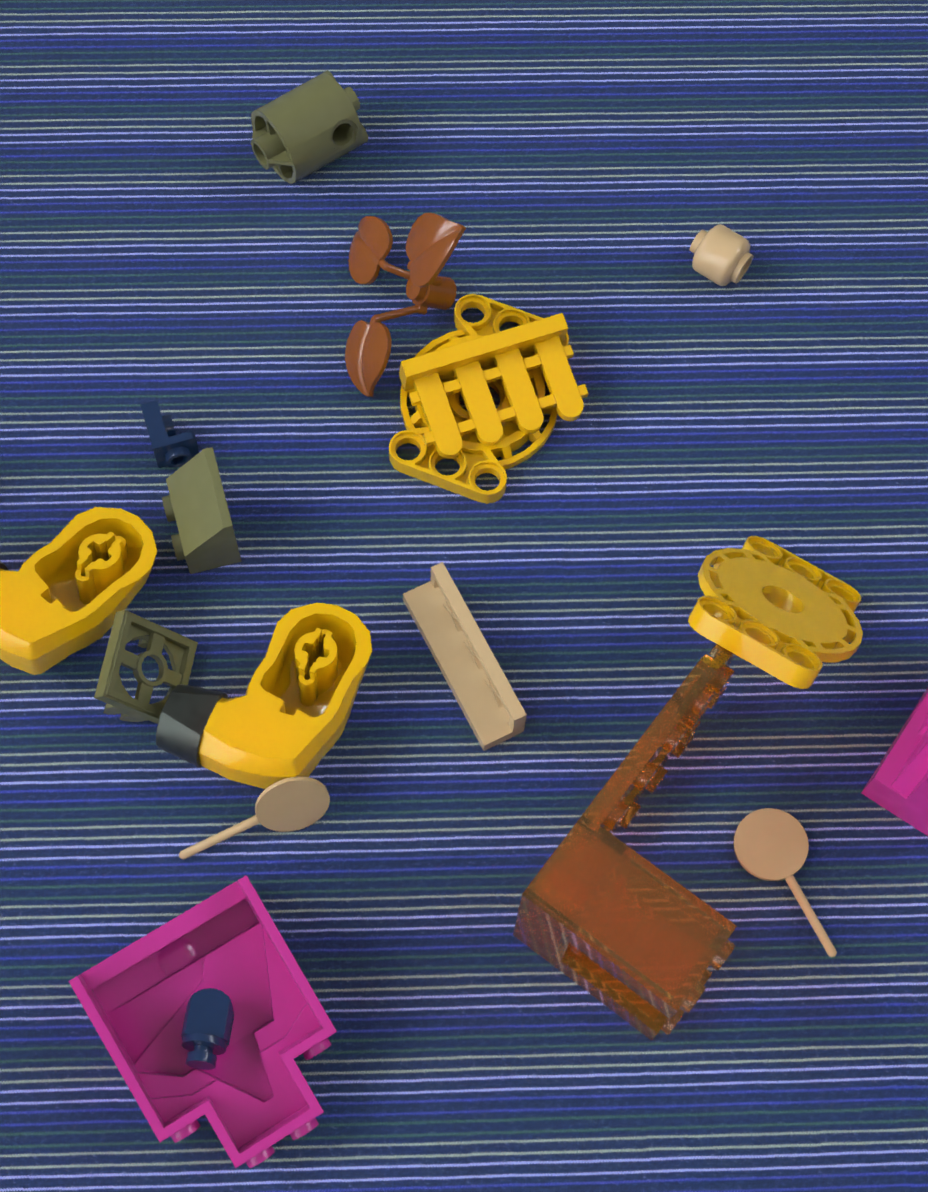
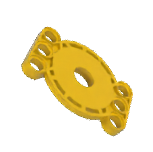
(474, 456)
(788, 641)

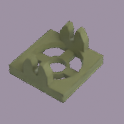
(154, 637)

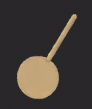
(280, 807)
(774, 849)

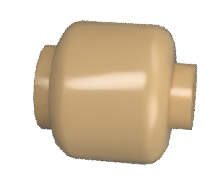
(721, 255)

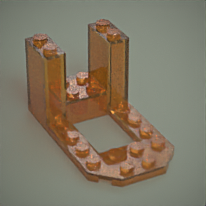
(613, 914)

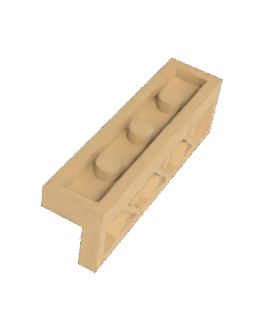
(465, 659)

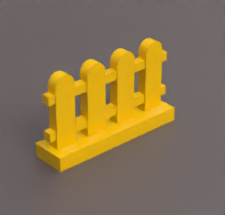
(506, 352)

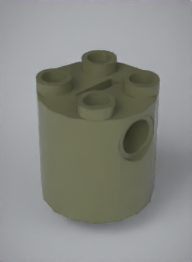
(307, 128)

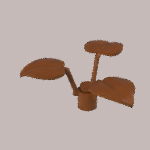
(428, 248)

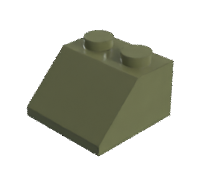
(201, 515)

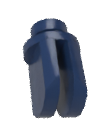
(207, 1027)

